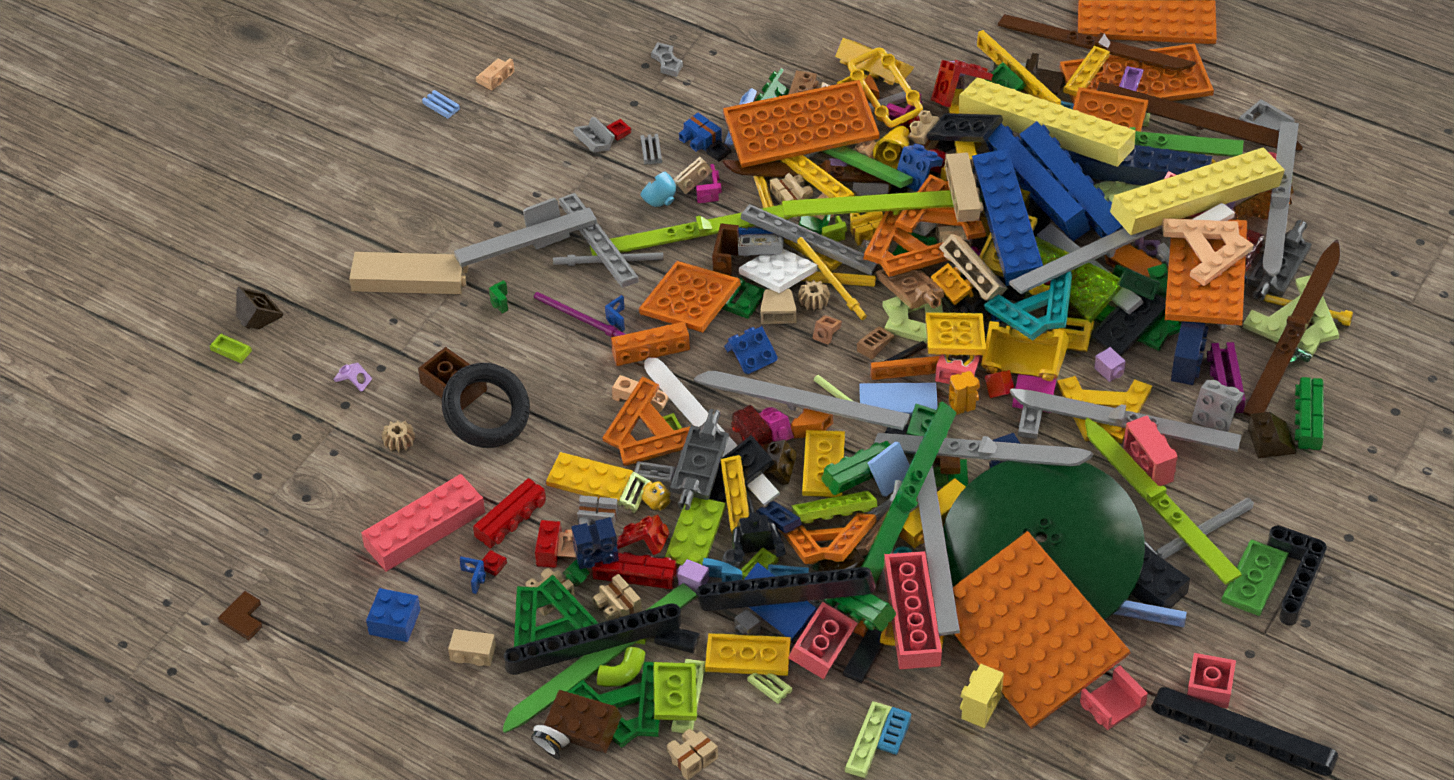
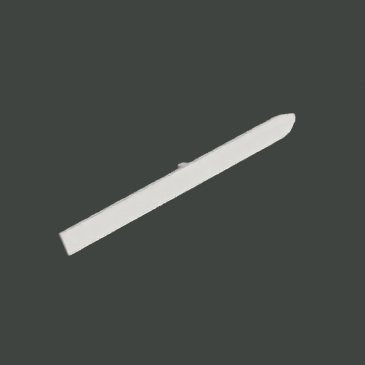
(697, 416)

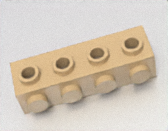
(963, 187)
(972, 267)

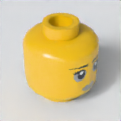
(656, 495)

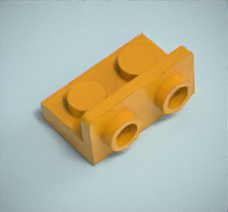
(953, 285)

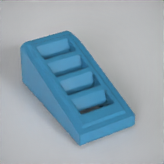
(898, 718)

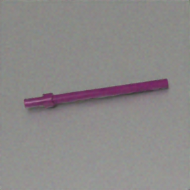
(609, 330)

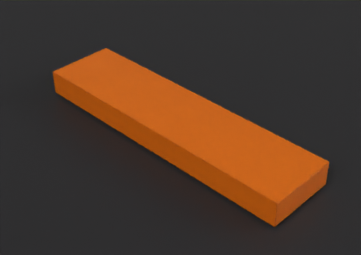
(904, 368)

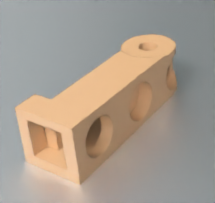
(624, 386)

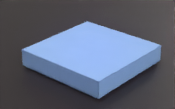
(889, 467)

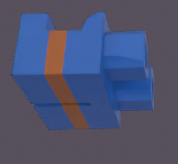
(700, 132)

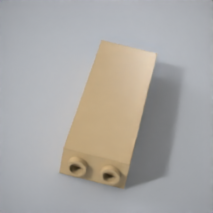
(407, 273)

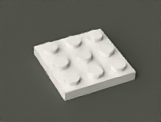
(778, 270)

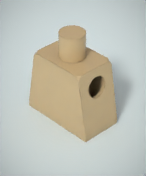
(778, 307)

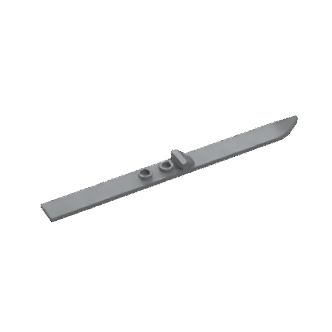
(1280, 200)
(1075, 259)
(799, 398)
(1119, 417)
(995, 450)
(937, 557)

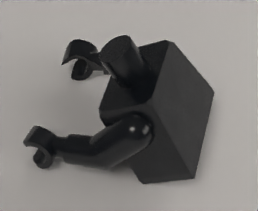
(754, 534)

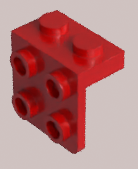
(650, 529)

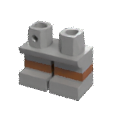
(590, 511)

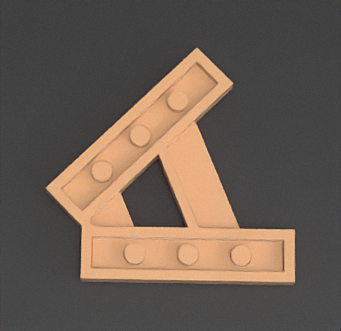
(1196, 234)

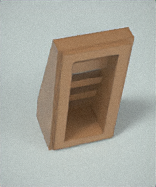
(863, 345)

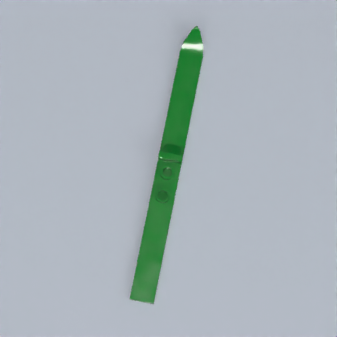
(909, 489)

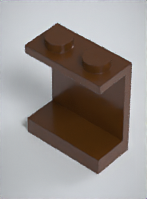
(725, 246)

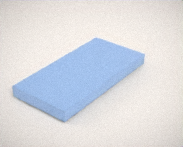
(899, 396)

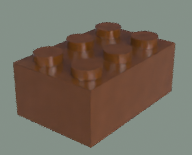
(440, 368)
(584, 720)

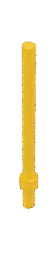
(852, 303)

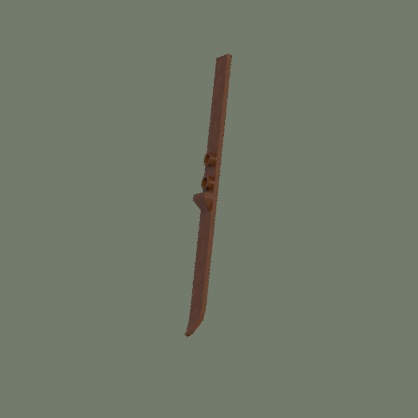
(1089, 41)
(1201, 118)
(779, 169)
(1294, 331)

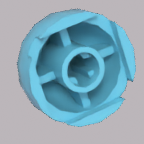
(660, 191)

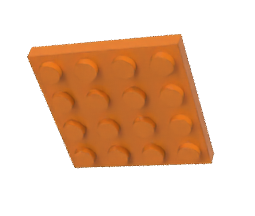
(1112, 107)
(689, 296)

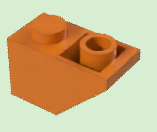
(810, 421)

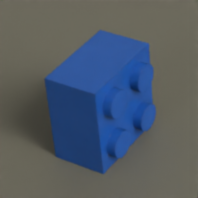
(393, 615)

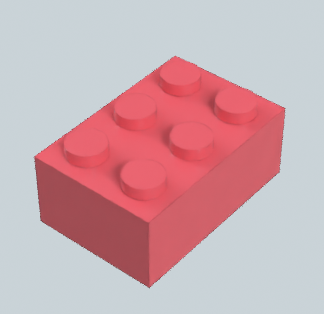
(1150, 450)
(822, 640)

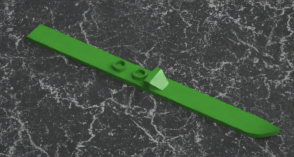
(1190, 144)
(581, 670)

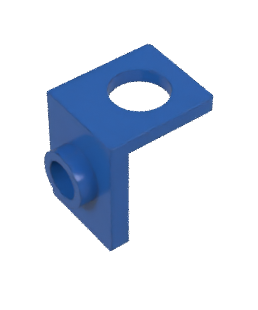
(613, 316)
(479, 572)

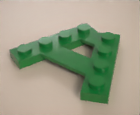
(1162, 328)
(553, 593)
(644, 692)

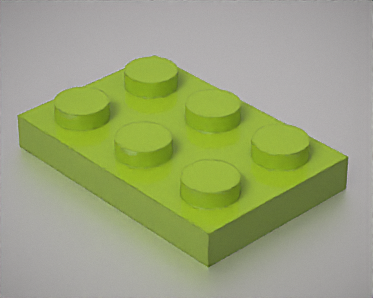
(675, 691)

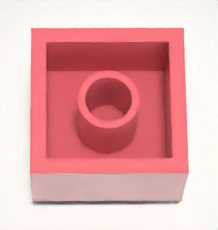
(1211, 679)

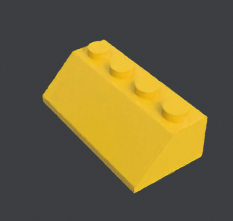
(851, 49)

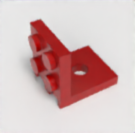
(948, 79)

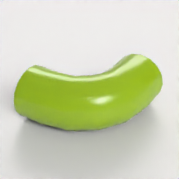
(624, 672)

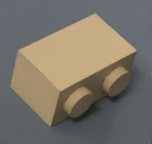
(472, 647)

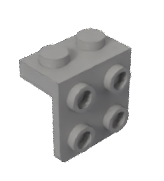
(540, 213)
(1216, 405)

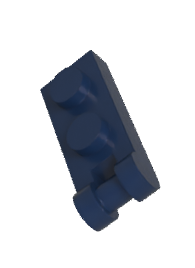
(783, 518)

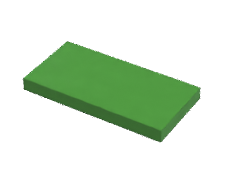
(1260, 572)

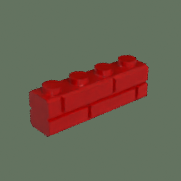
(509, 513)
(639, 570)

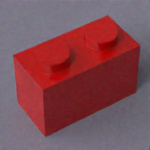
(547, 544)

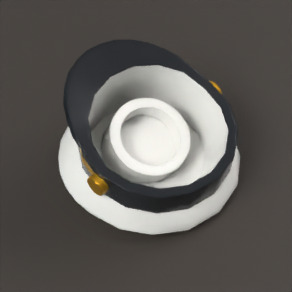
(549, 740)

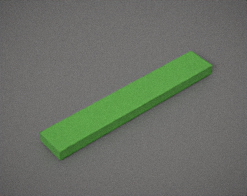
(870, 166)

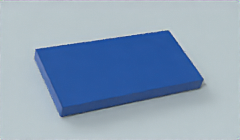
(785, 617)

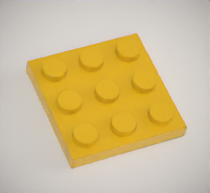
(955, 333)

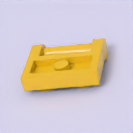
(1078, 339)

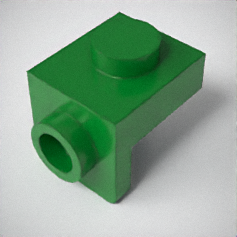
(498, 296)
(574, 574)

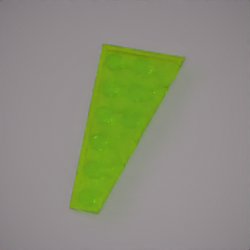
(1090, 285)

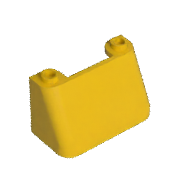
(1016, 352)

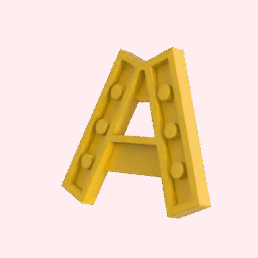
(1133, 399)

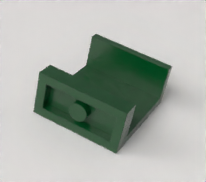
(1136, 282)

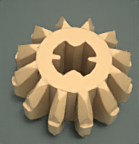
(813, 295)
(398, 436)

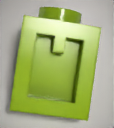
(836, 231)

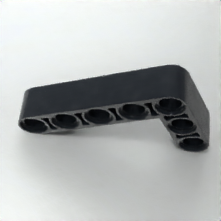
(1311, 554)

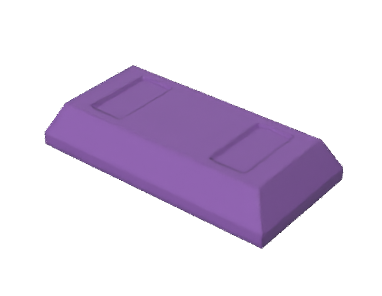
(1131, 78)

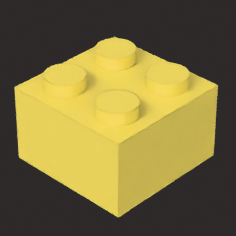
(981, 695)

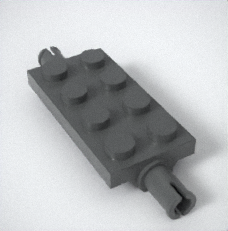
(1293, 256)
(699, 461)

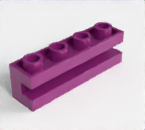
(1226, 369)

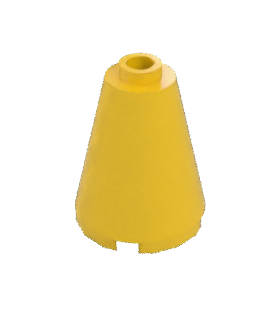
(890, 147)

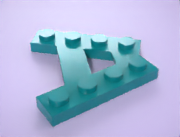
(1017, 314)

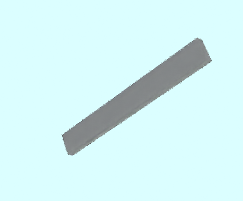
(525, 237)
(816, 241)
(602, 245)
(1124, 298)

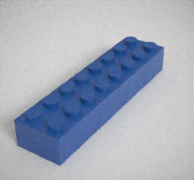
(1070, 174)
(1043, 188)
(1006, 214)

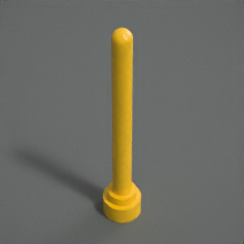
(1343, 317)

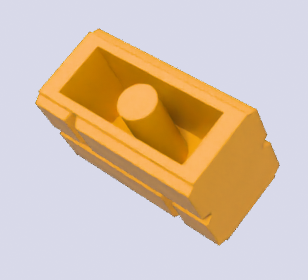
(963, 392)

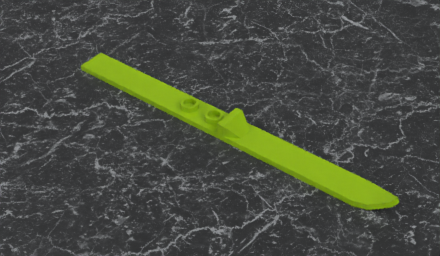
(868, 203)
(683, 232)
(1162, 503)

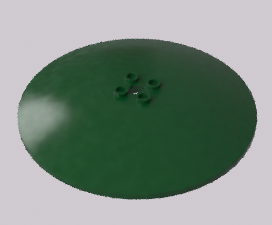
(1079, 508)

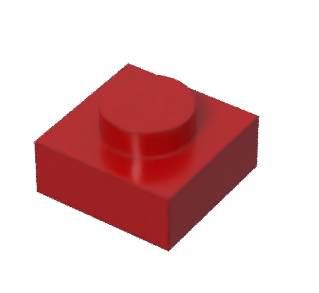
(619, 129)
(494, 562)

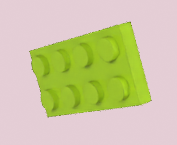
(836, 505)
(695, 531)

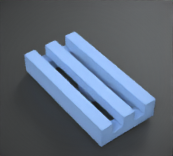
(443, 102)

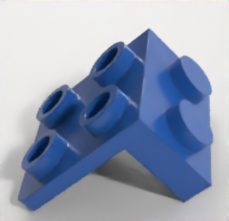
(917, 163)
(752, 349)

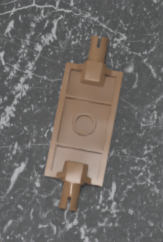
(913, 288)

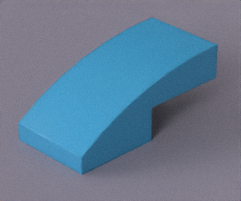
(722, 570)

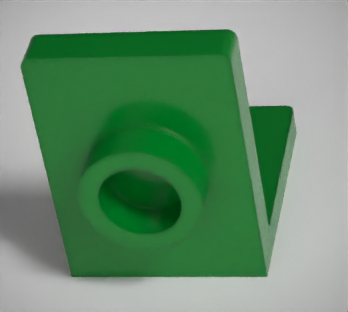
(814, 224)

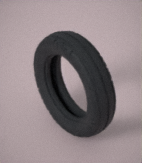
(468, 431)

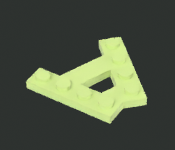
(901, 325)
(1273, 326)

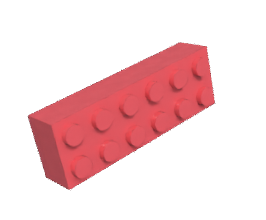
(423, 522)
(915, 618)

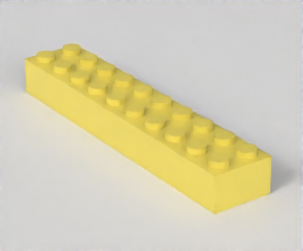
(1072, 129)
(1197, 190)

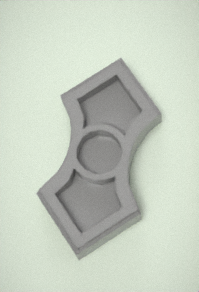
(669, 63)

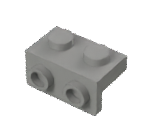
(595, 136)

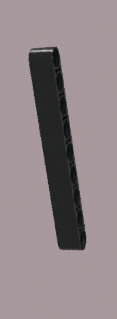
(786, 589)
(592, 639)
(1245, 731)

